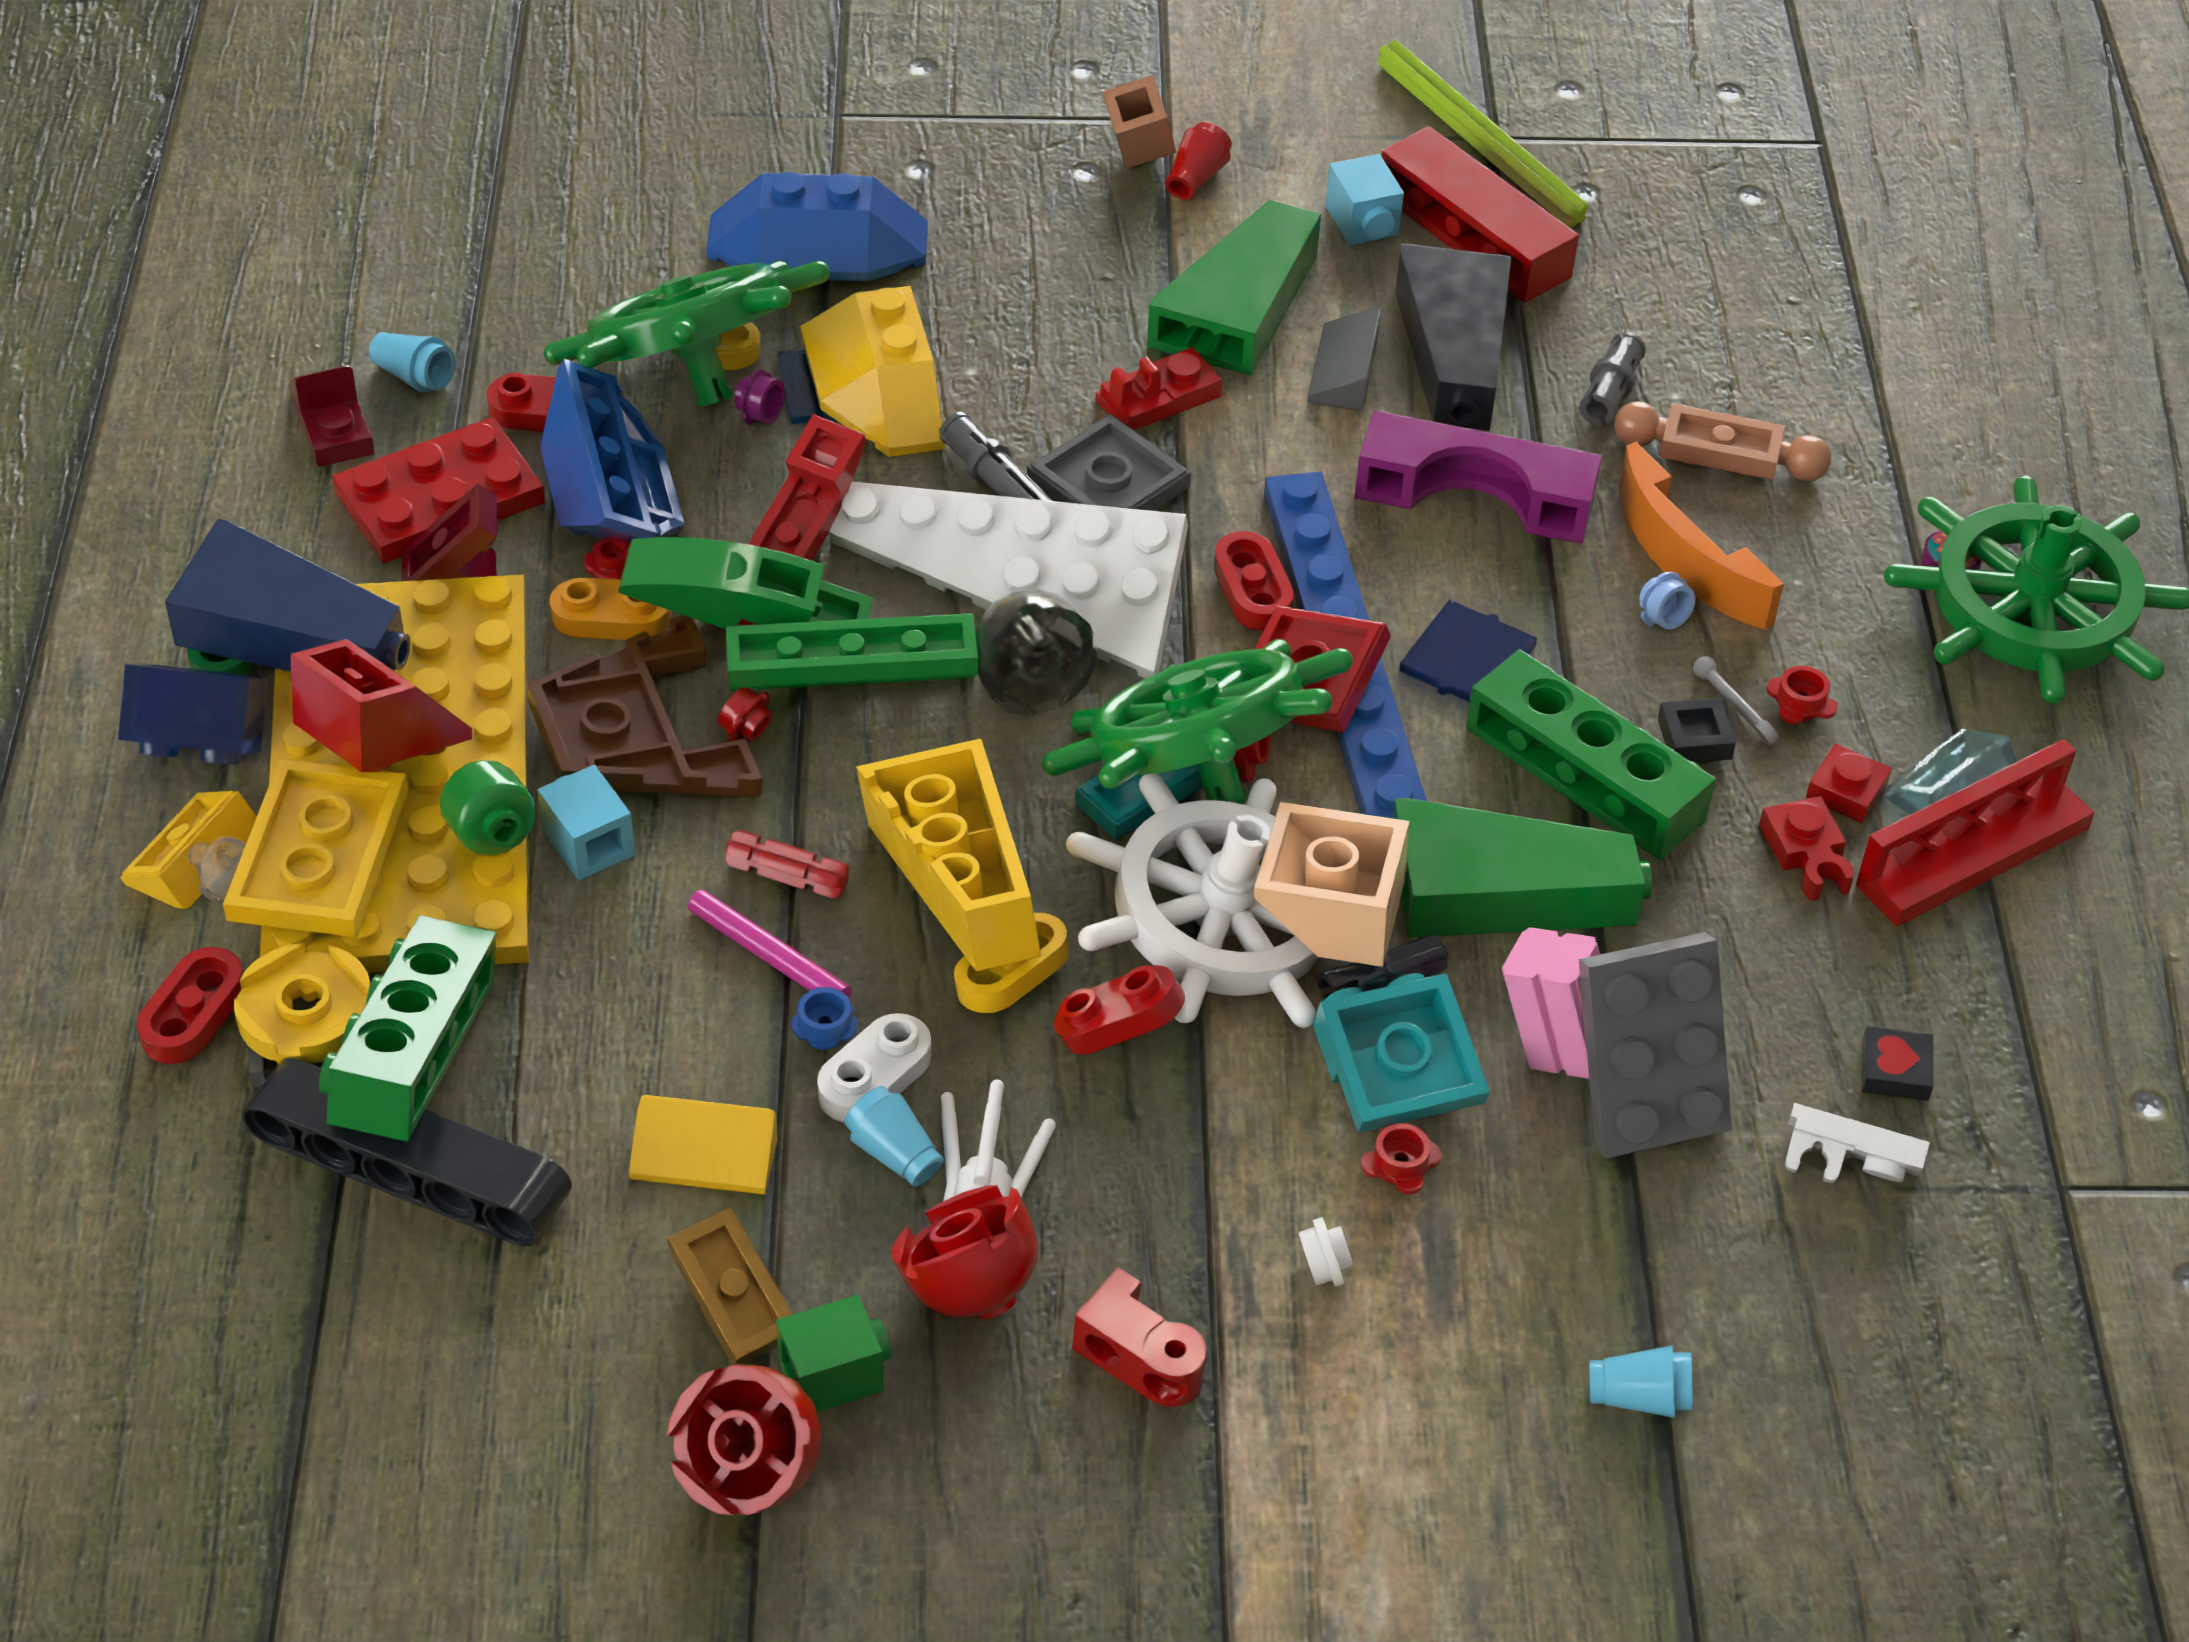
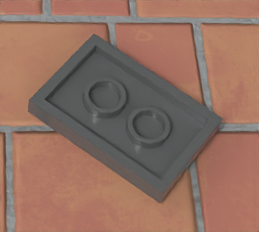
(1655, 1044)

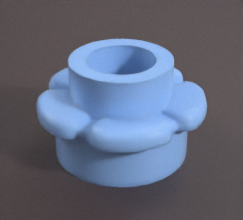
(1666, 601)

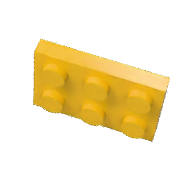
(316, 848)

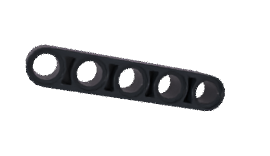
(439, 1168)

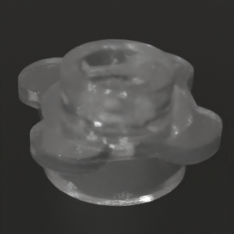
(216, 865)

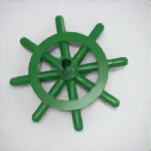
(689, 319)
(2038, 588)
(1199, 716)

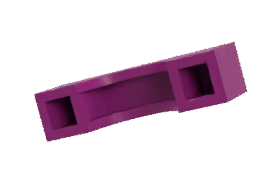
(1542, 482)

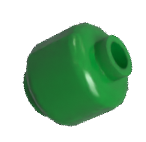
(487, 807)

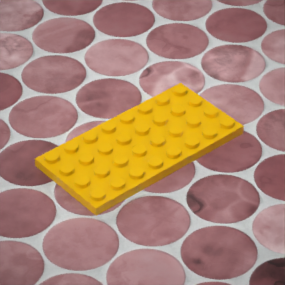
(473, 662)

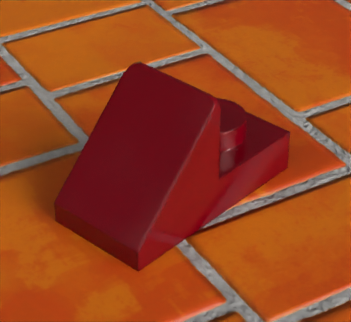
(331, 415)
(456, 542)

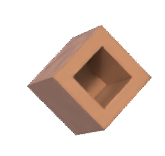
(1139, 121)

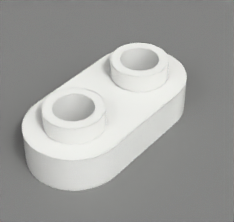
(875, 1062)

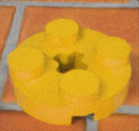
(290, 972)

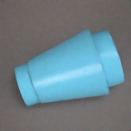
(414, 359)
(892, 1134)
(1644, 1381)

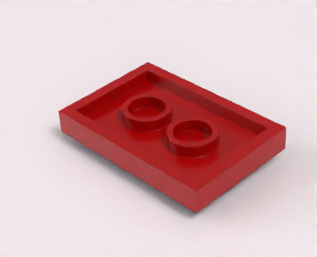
(411, 488)

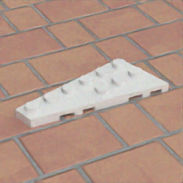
(1101, 559)

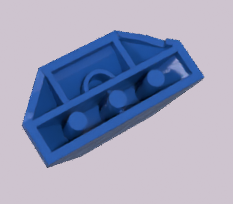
(808, 218)
(605, 461)

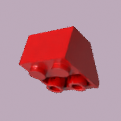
(367, 709)

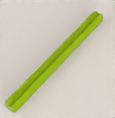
(1483, 134)

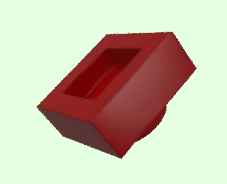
(1849, 782)

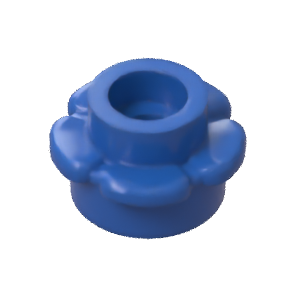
(824, 1006)

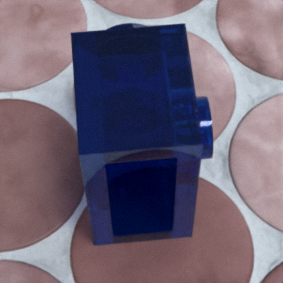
(192, 710)

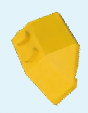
(877, 370)

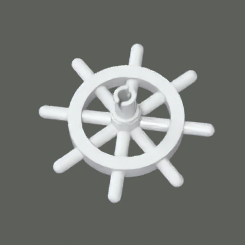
(1215, 896)

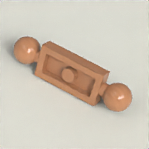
(1723, 441)

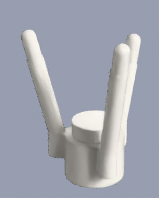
(985, 1168)

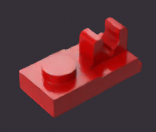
(1159, 389)

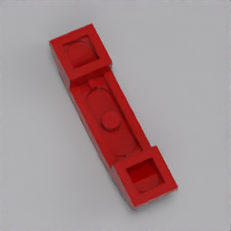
(813, 493)

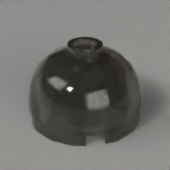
(1033, 650)

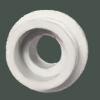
(1326, 1252)

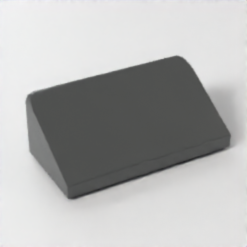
(1345, 360)

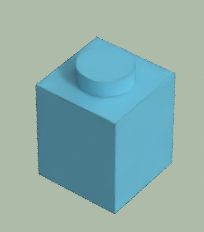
(1364, 199)
(586, 822)

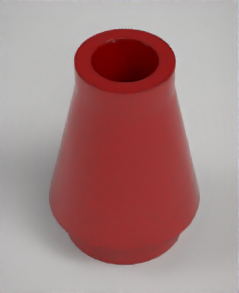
(1199, 157)

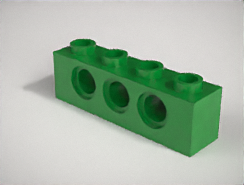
(1590, 753)
(409, 1028)

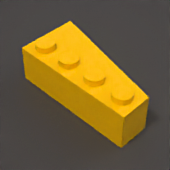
(954, 845)

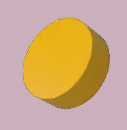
(740, 347)

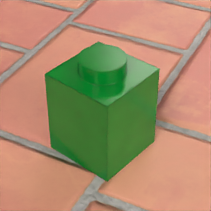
(834, 1352)

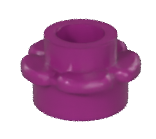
(759, 397)

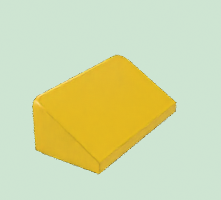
(164, 864)
(703, 1144)

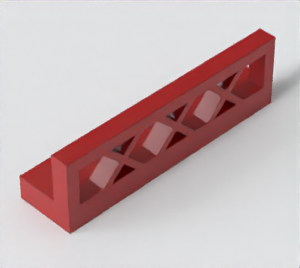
(1973, 835)

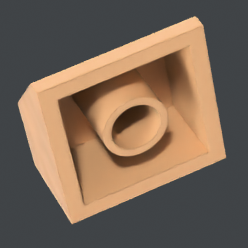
(1335, 880)

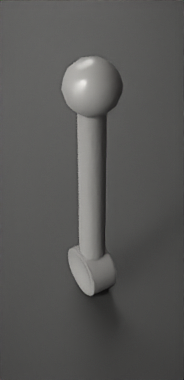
(1706, 669)

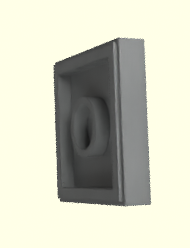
(1110, 469)

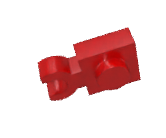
(1808, 838)

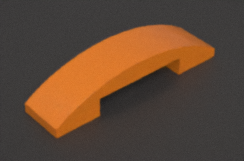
(1729, 583)

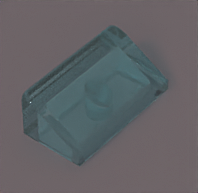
(1951, 767)

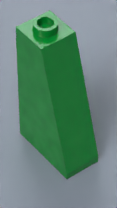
(1238, 289)
(1512, 873)

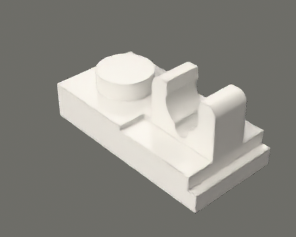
(1884, 1151)

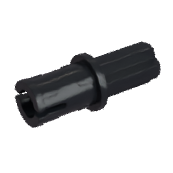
(1420, 956)

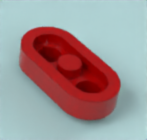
(520, 401)
(1251, 578)
(187, 1009)
(1119, 1009)

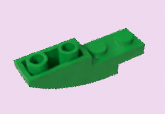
(734, 582)

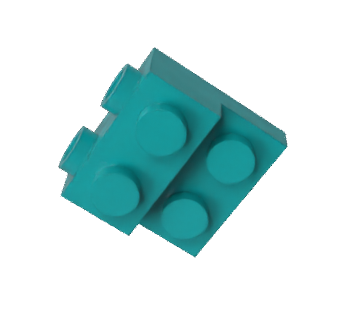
(1400, 1051)

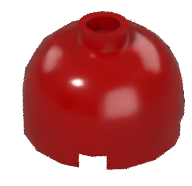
(970, 1254)
(744, 1439)

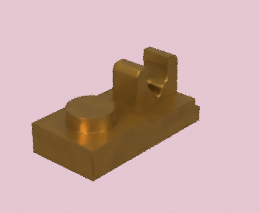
(730, 1285)

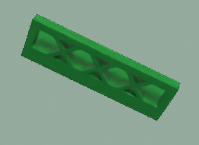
(851, 651)

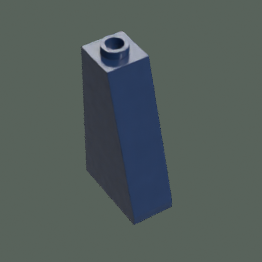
(266, 603)

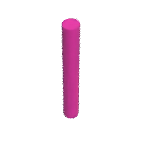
(763, 943)

